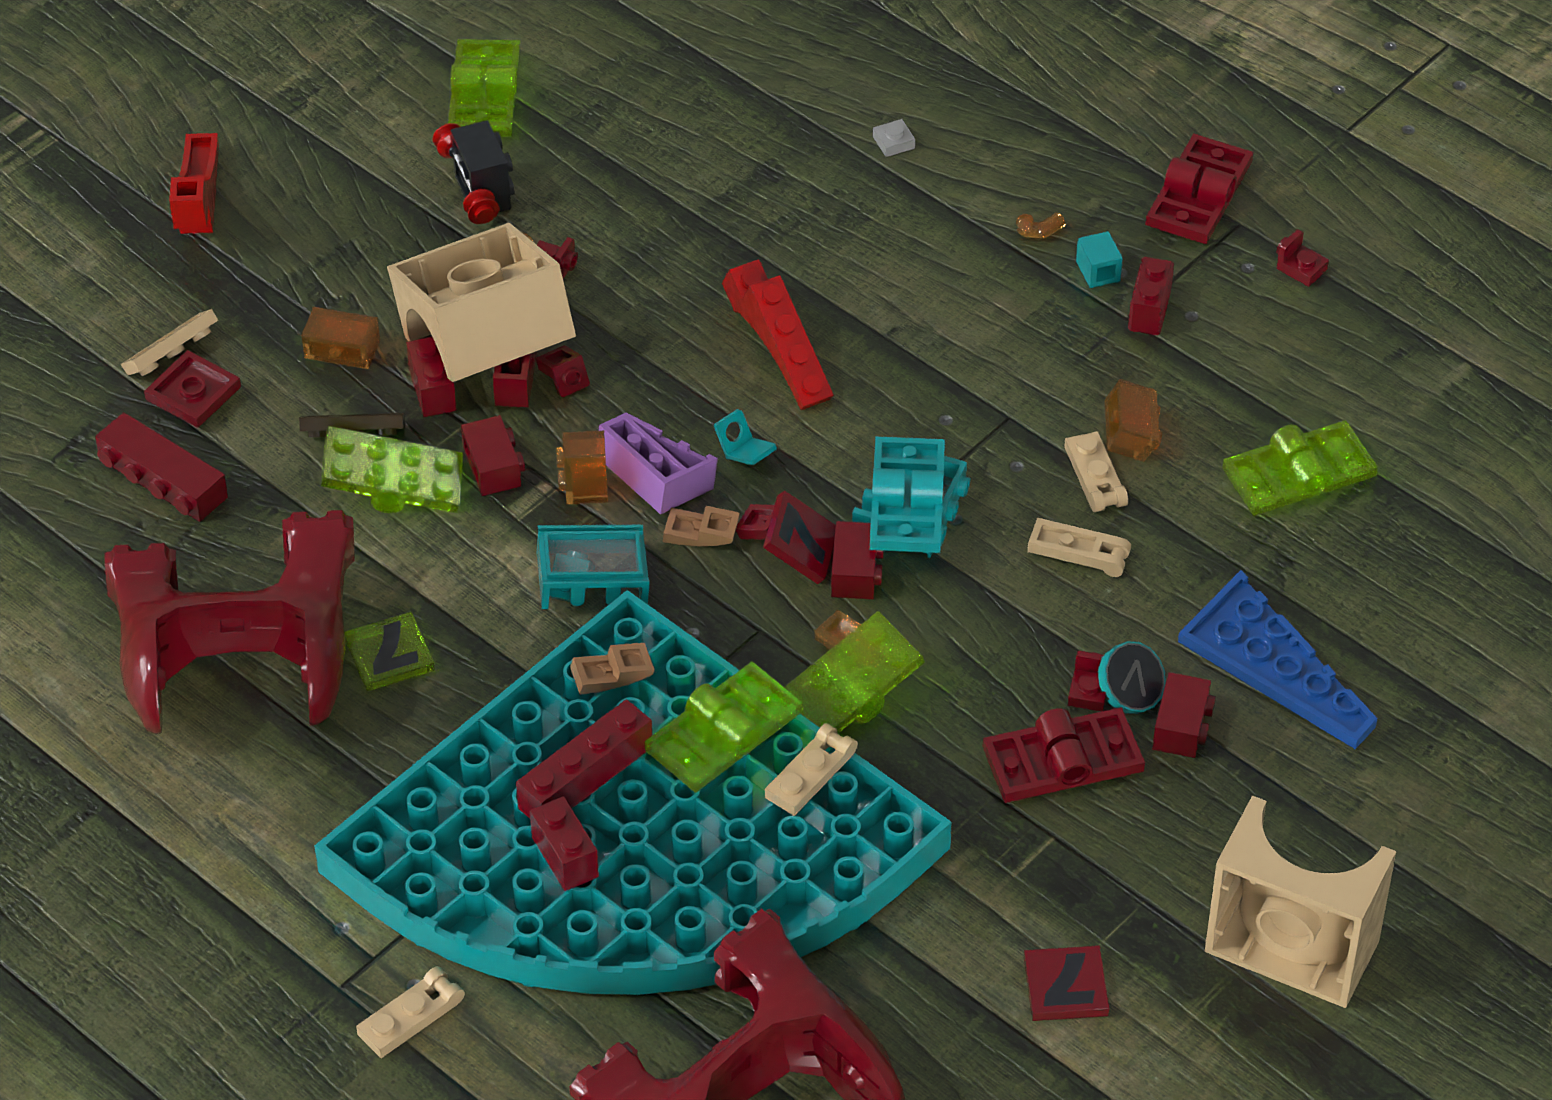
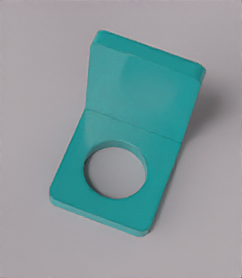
(745, 447)

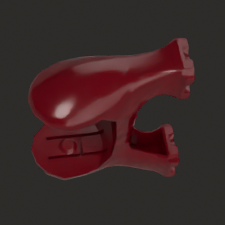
(291, 618)
(794, 1029)

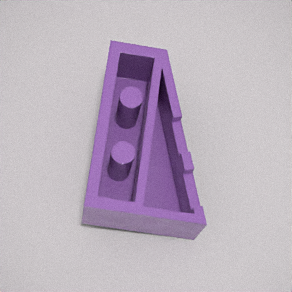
(654, 465)

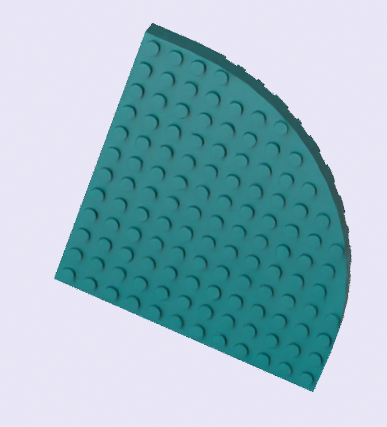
(677, 868)

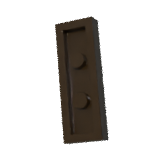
(384, 423)

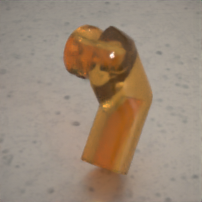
(1041, 229)

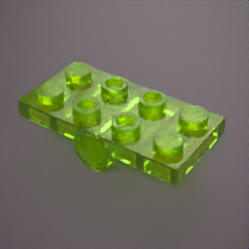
(485, 83)
(1299, 466)
(392, 471)
(856, 675)
(722, 725)

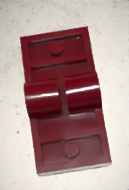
(1199, 188)
(1063, 753)

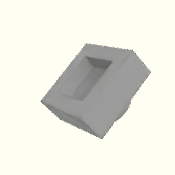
(893, 138)

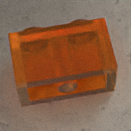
(340, 337)
(1132, 420)
(584, 467)

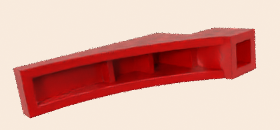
(195, 188)
(774, 318)

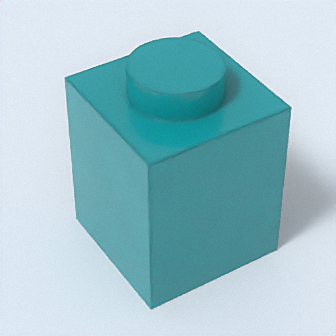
(1099, 259)

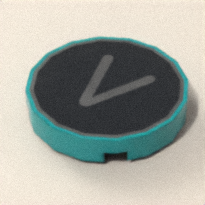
(1132, 677)

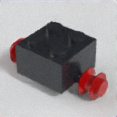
(478, 168)

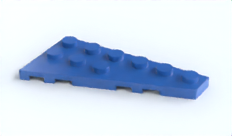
(1270, 655)

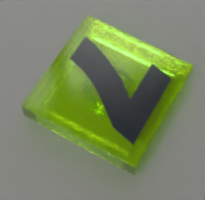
(389, 651)

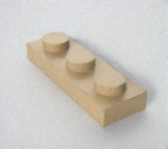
(170, 344)

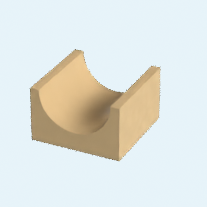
(483, 300)
(1295, 921)

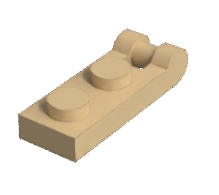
(1095, 471)
(1079, 546)
(810, 770)
(410, 1012)

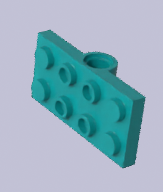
(907, 494)

